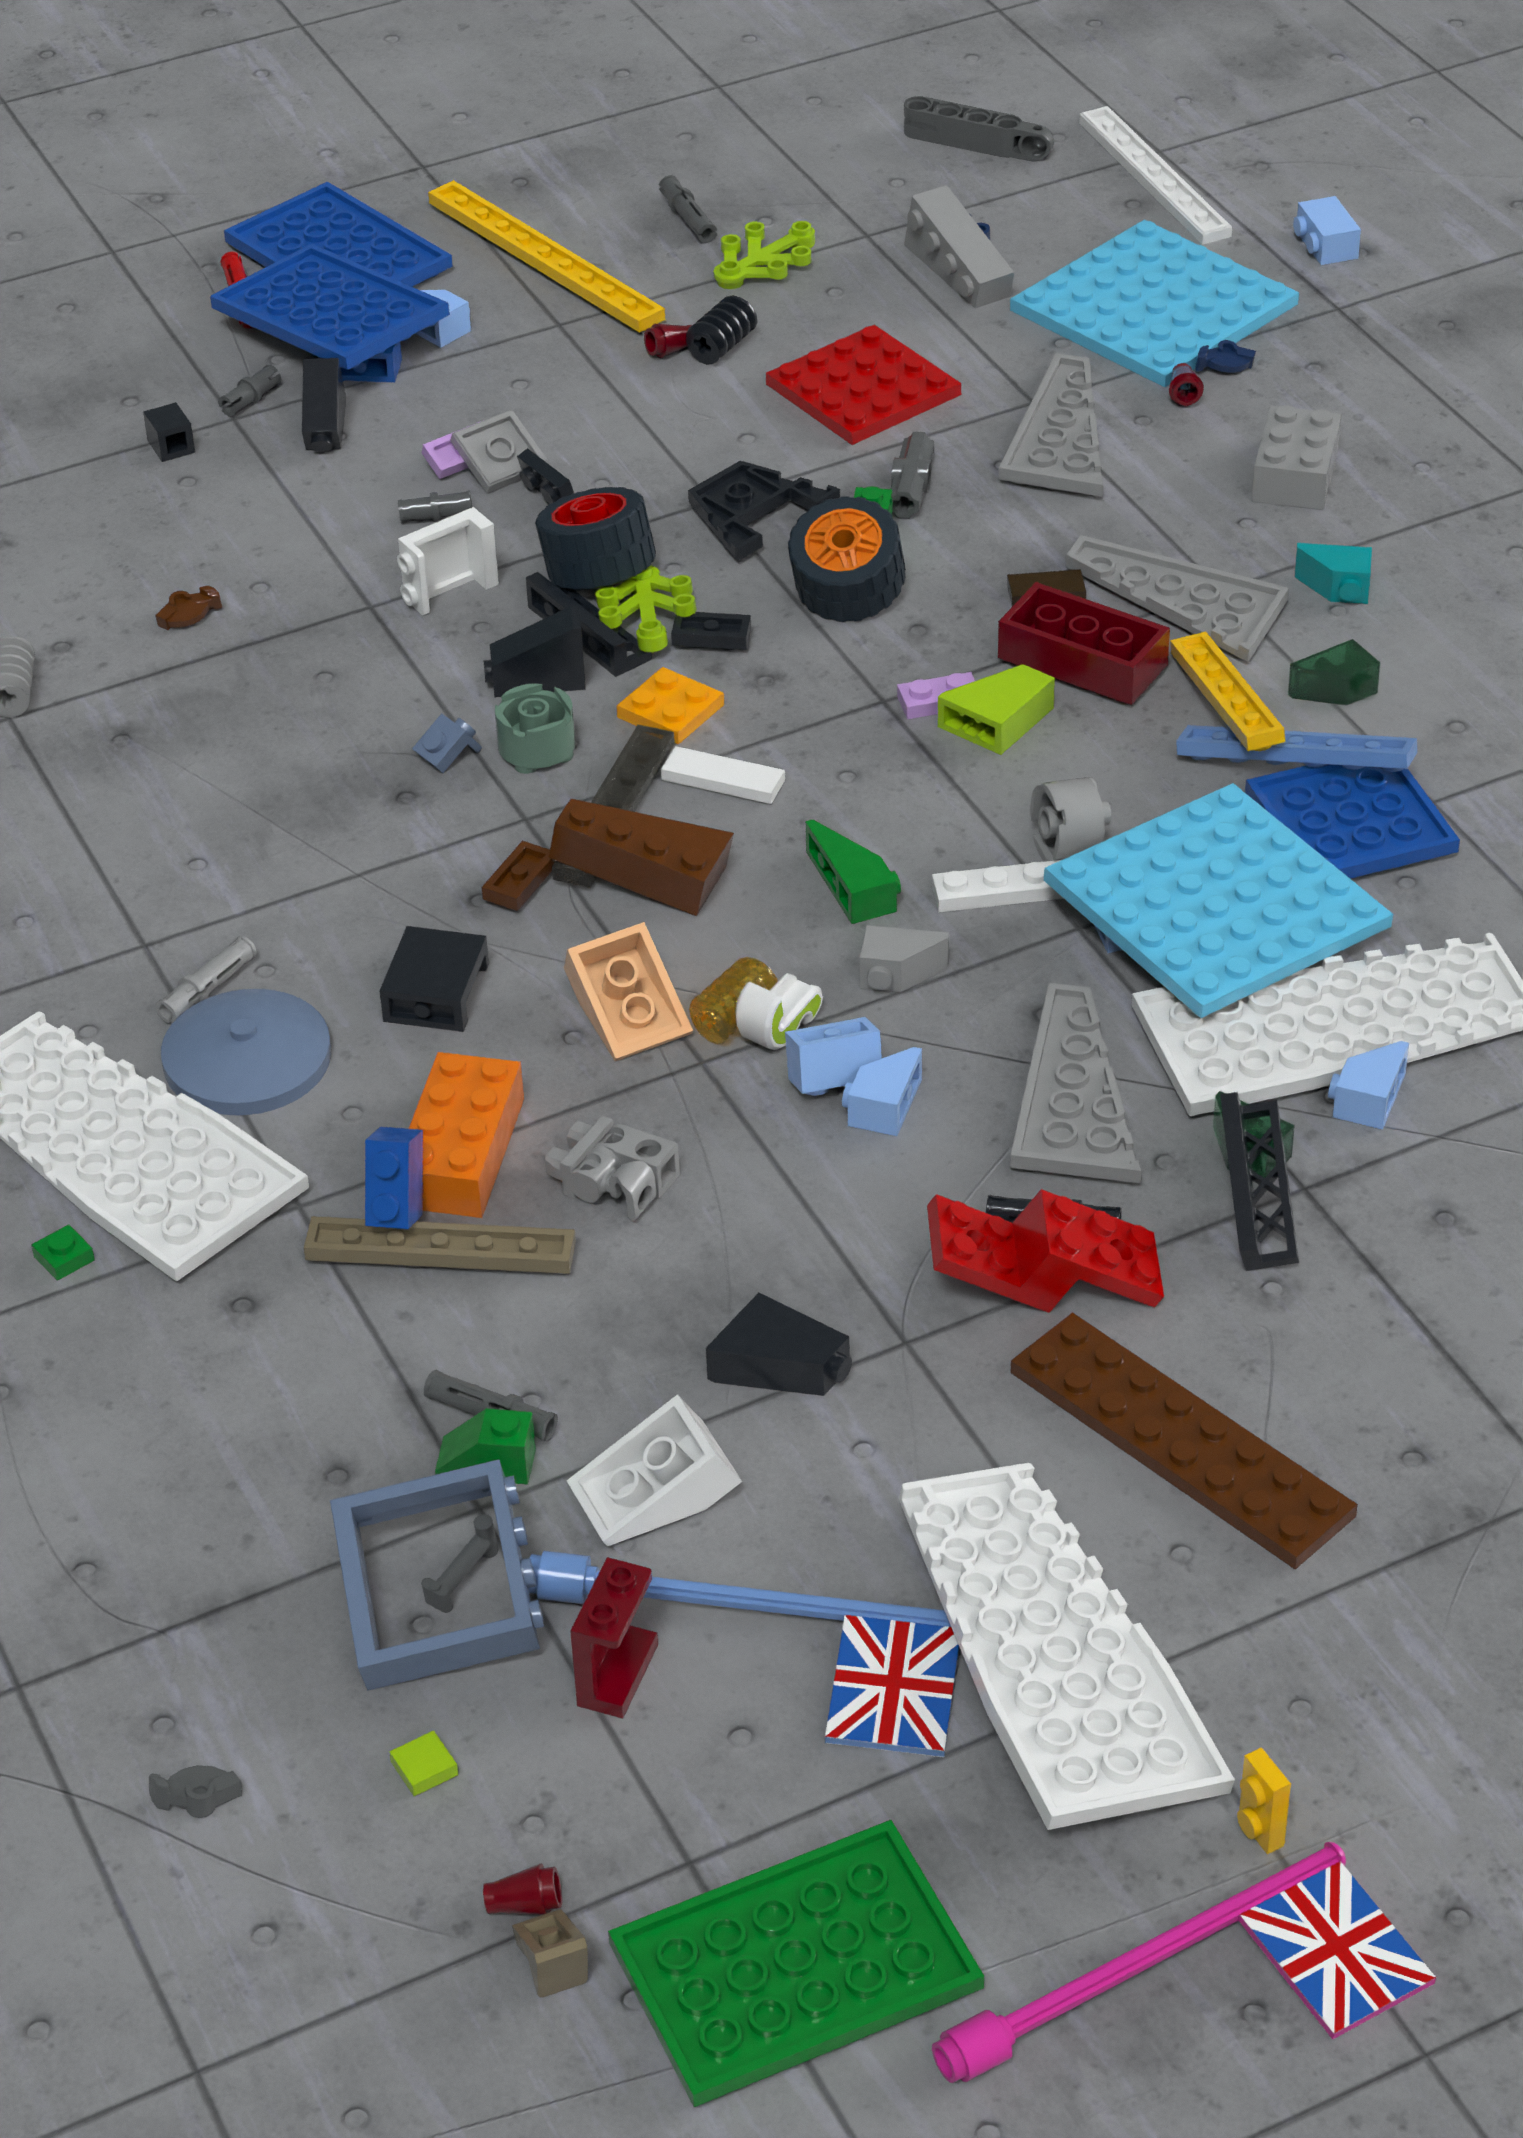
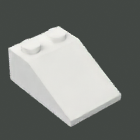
(654, 1475)

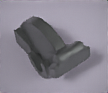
(196, 1789)

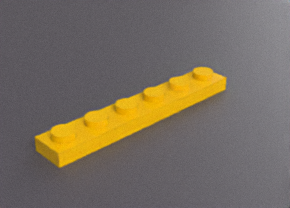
(1228, 692)

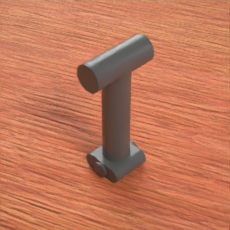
(482, 1544)

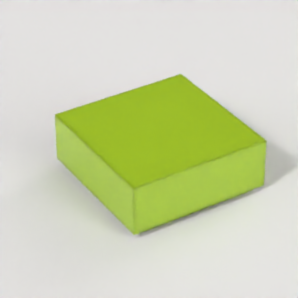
(423, 1763)

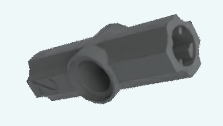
(911, 474)

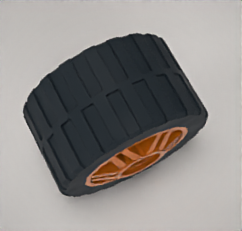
(847, 558)

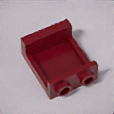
(605, 1647)

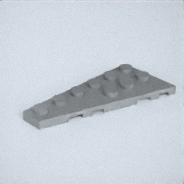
(1058, 433)
(1071, 1098)

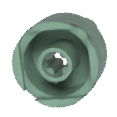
(535, 727)

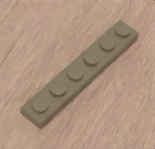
(441, 1245)

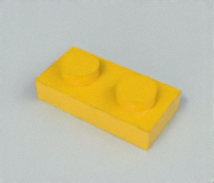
(1263, 1801)

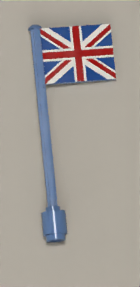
(891, 1661)

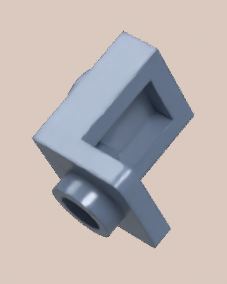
(445, 742)

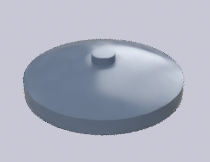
(246, 1051)

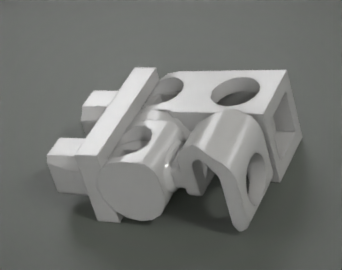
(614, 1161)

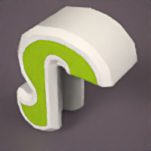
(768, 1014)

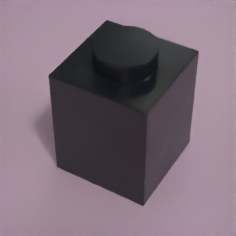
(169, 432)

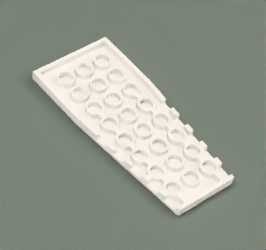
(1315, 1019)
(131, 1154)
(1054, 1656)

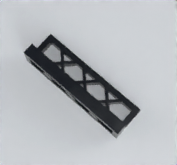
(599, 641)
(1242, 1182)

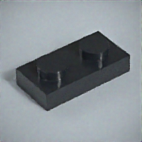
(543, 477)
(712, 630)

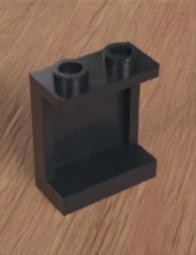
(432, 978)

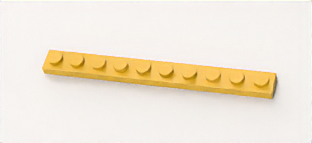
(547, 256)

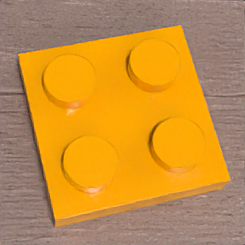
(671, 704)

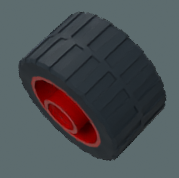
(595, 538)

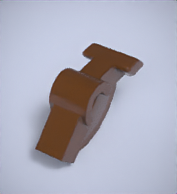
(187, 608)

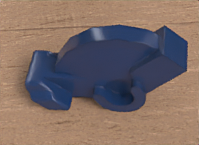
(1225, 357)

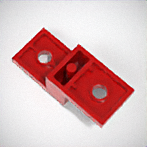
(1044, 1250)

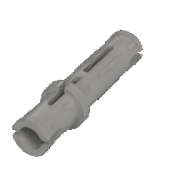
(197, 986)

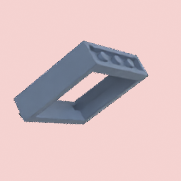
(452, 1649)

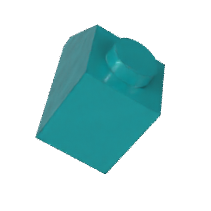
(1335, 571)

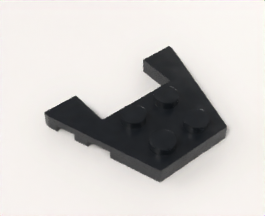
(744, 494)

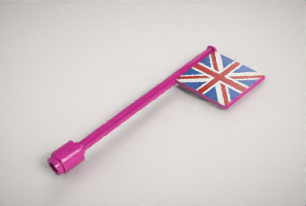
(1305, 1919)

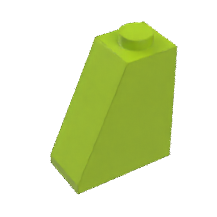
(997, 707)

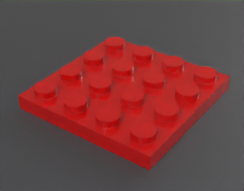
(863, 384)

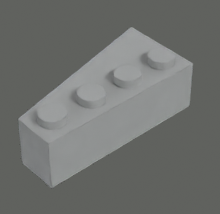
(956, 247)

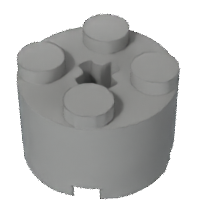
(1068, 817)

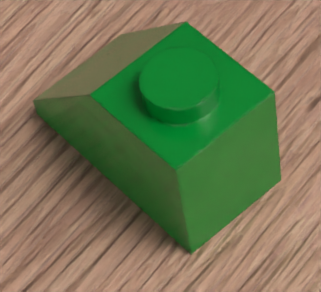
(491, 1437)

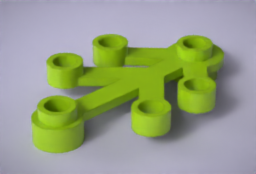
(731, 273)
(651, 633)

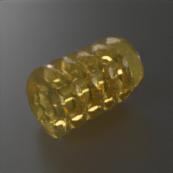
(716, 1005)

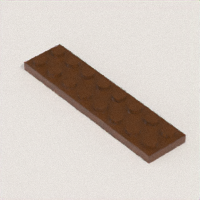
(1184, 1440)

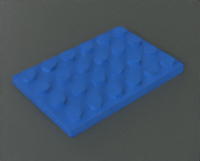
(342, 226)
(330, 306)

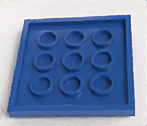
(1358, 816)

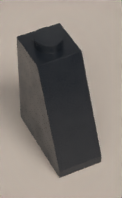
(323, 404)
(540, 654)
(778, 1350)

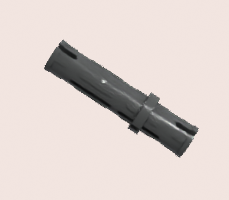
(682, 203)
(445, 1389)

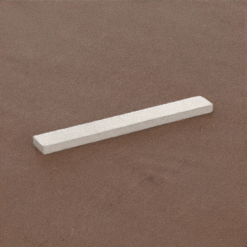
(1155, 175)

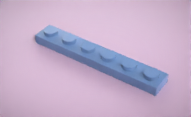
(1309, 748)

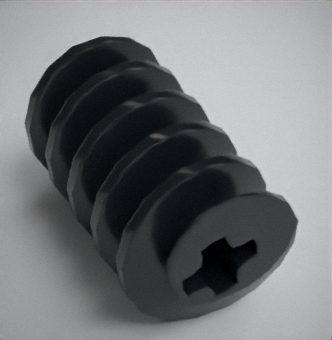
(720, 329)

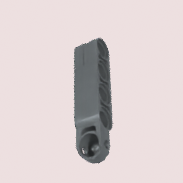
(975, 129)

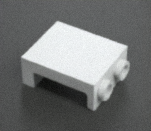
(447, 557)

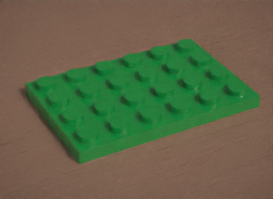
(794, 1962)

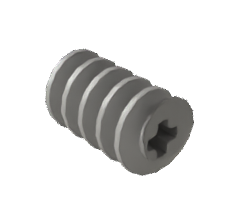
(15, 675)

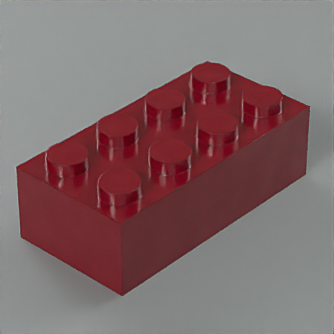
(1083, 643)

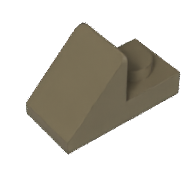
(554, 1952)

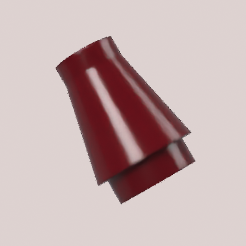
(665, 339)
(1185, 385)
(525, 1892)

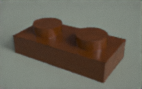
(518, 876)

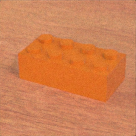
(466, 1128)

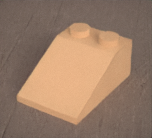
(626, 992)

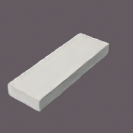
(723, 775)

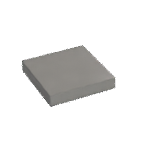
(492, 449)

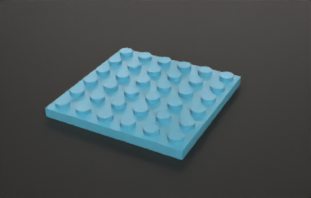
(1153, 301)
(1217, 899)

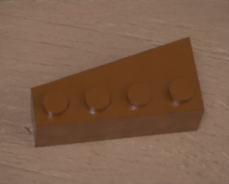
(642, 852)

